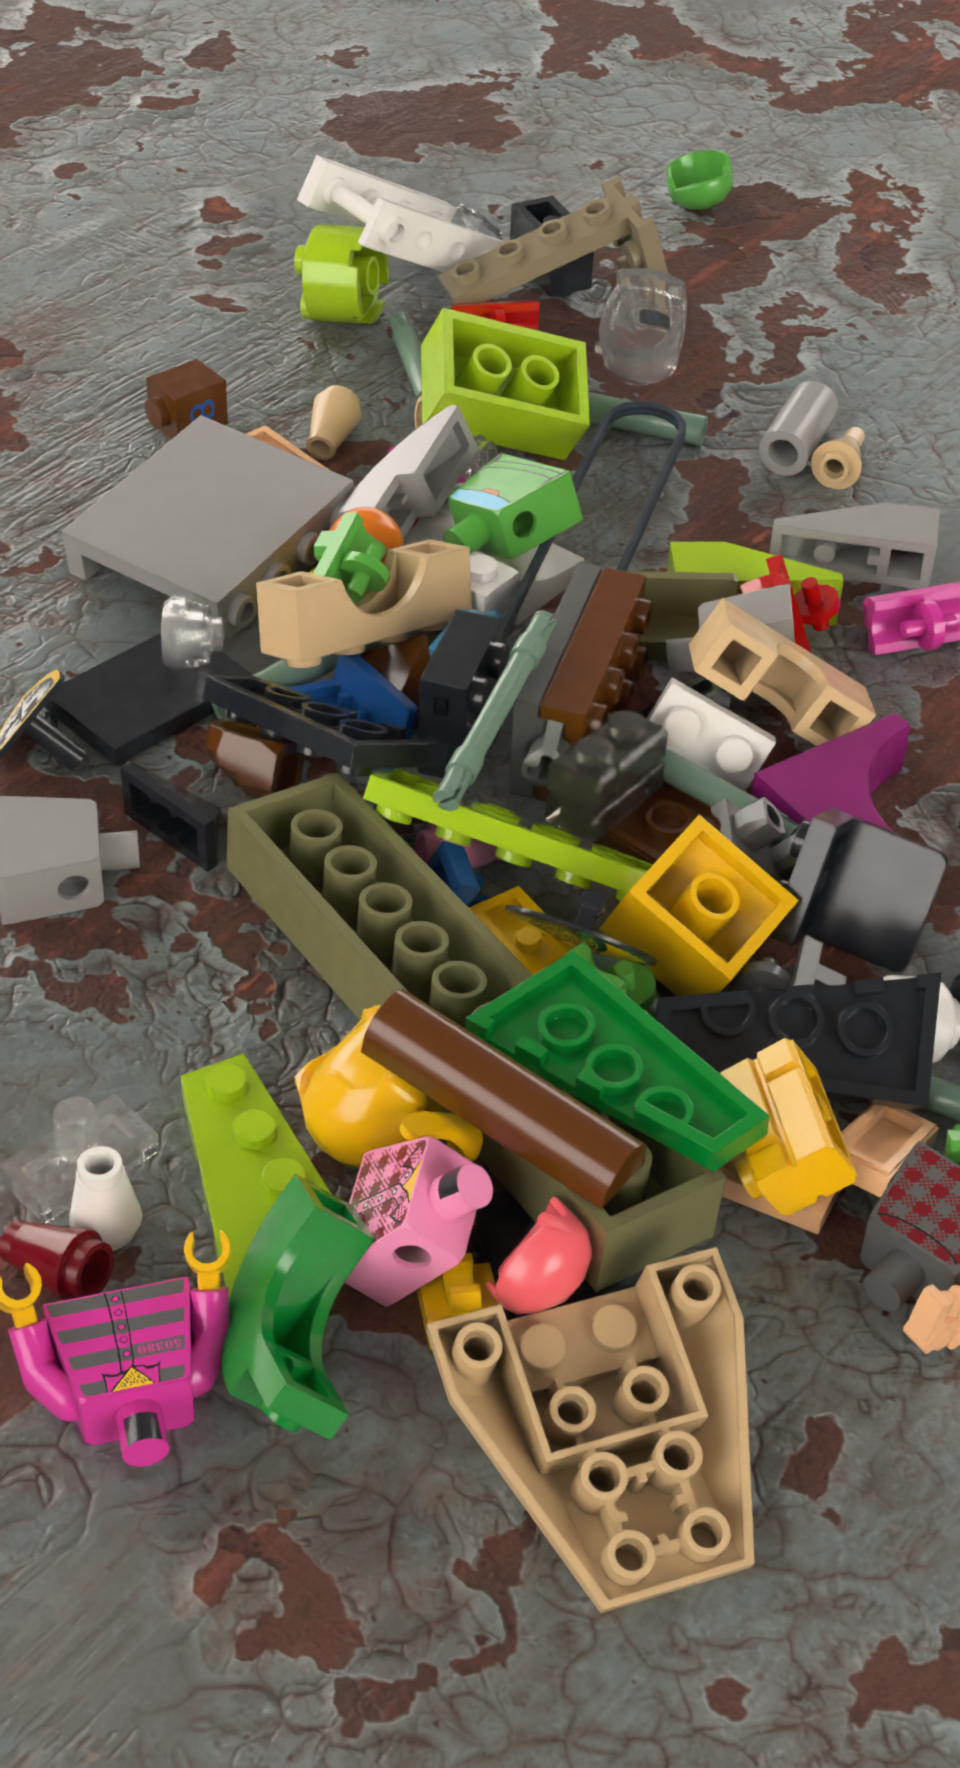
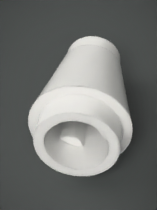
(105, 1197)

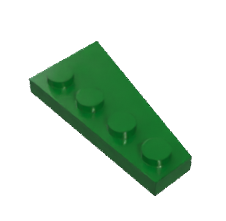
(621, 1060)

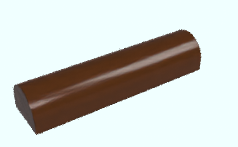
(502, 1098)

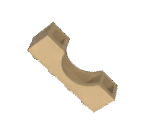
(314, 617)

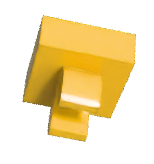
(456, 1292)

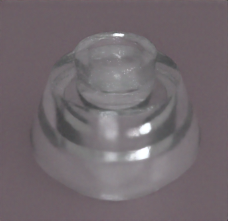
(189, 633)

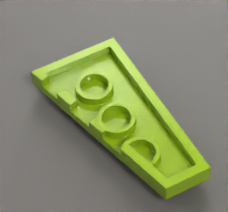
(241, 1152)

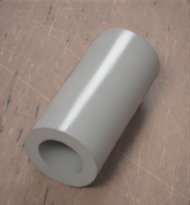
(798, 428)

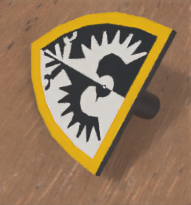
(41, 726)

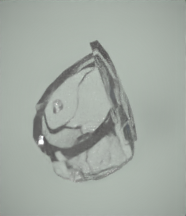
(643, 325)

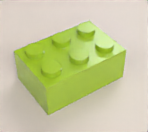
(508, 381)

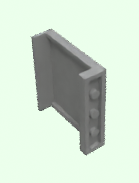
(210, 520)

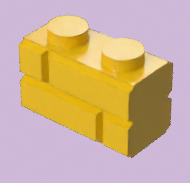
(803, 1143)

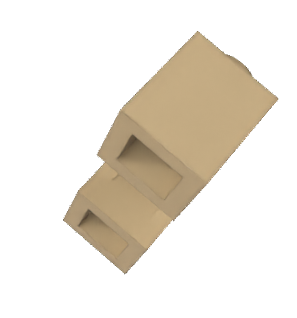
(752, 657)

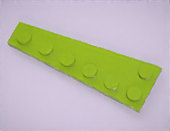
(408, 796)

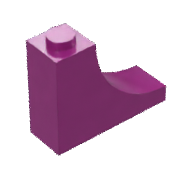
(837, 773)

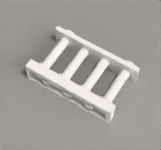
(394, 216)

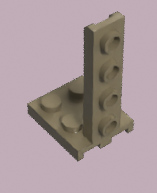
(558, 242)

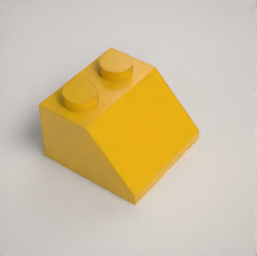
(700, 911)

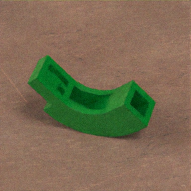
(283, 1307)

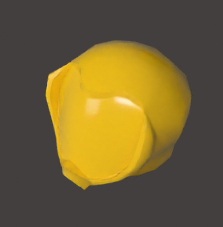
(354, 1101)

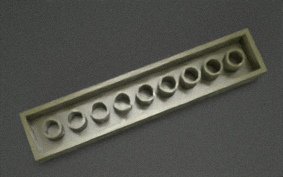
(385, 923)

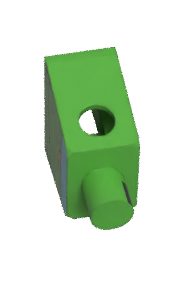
(512, 507)

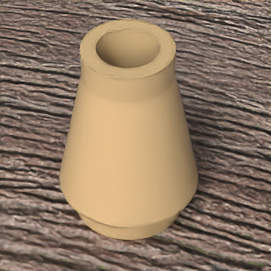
(333, 418)

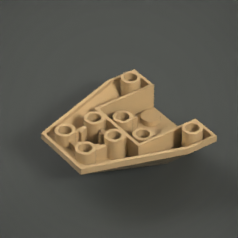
(618, 1425)

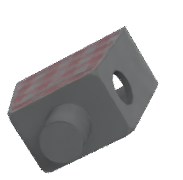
(914, 1231)

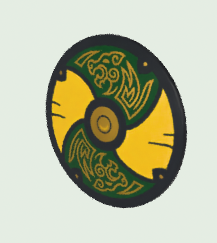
(591, 909)

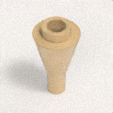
(838, 461)

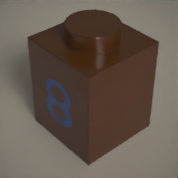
(183, 395)

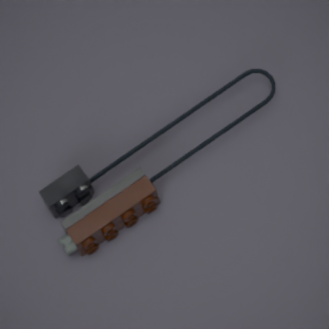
(586, 659)

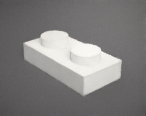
(711, 734)

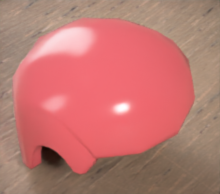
(545, 1263)

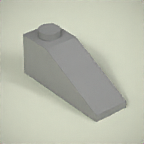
(864, 543)

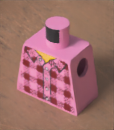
(420, 1211)

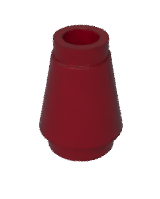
(67, 1258)

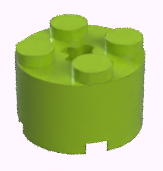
(340, 276)

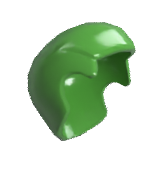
(700, 179)

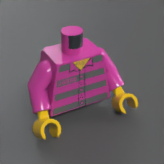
(126, 1356)

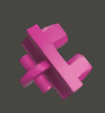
(913, 619)

